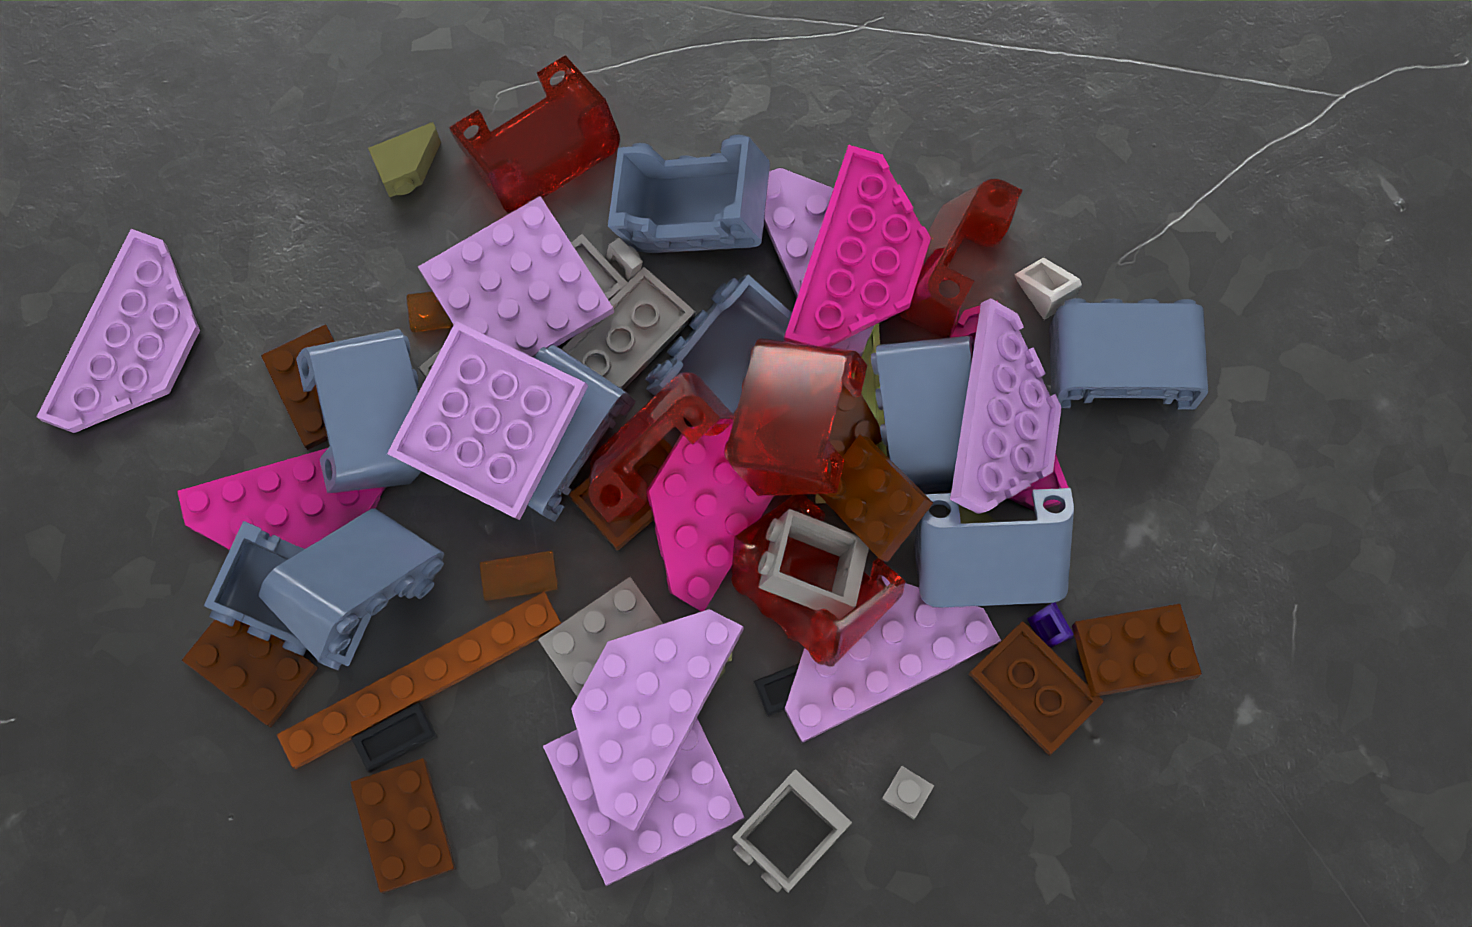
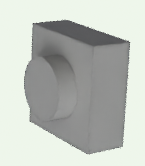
(624, 259)
(907, 792)

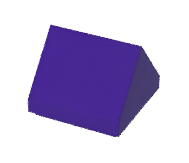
(1051, 625)

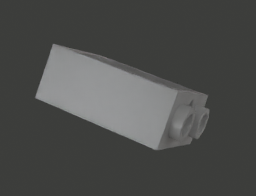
(822, 536)
(817, 803)

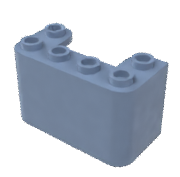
(690, 199)
(1129, 351)
(586, 428)
(239, 584)

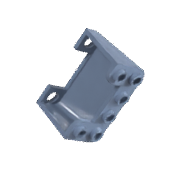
(723, 339)
(364, 399)
(923, 406)
(995, 559)
(348, 576)

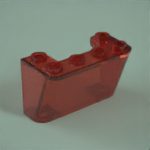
(545, 142)
(977, 215)
(788, 416)
(613, 481)
(815, 630)

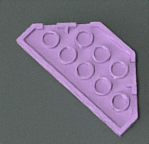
(793, 222)
(128, 341)
(1007, 416)
(895, 655)
(644, 705)

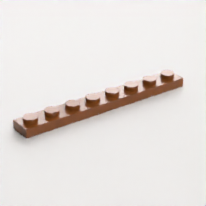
(418, 680)

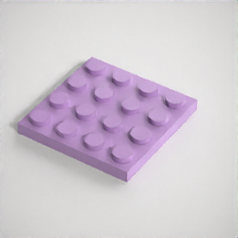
(518, 282)
(488, 419)
(686, 809)

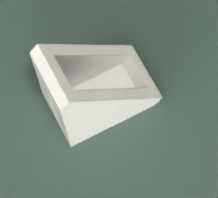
(1047, 286)

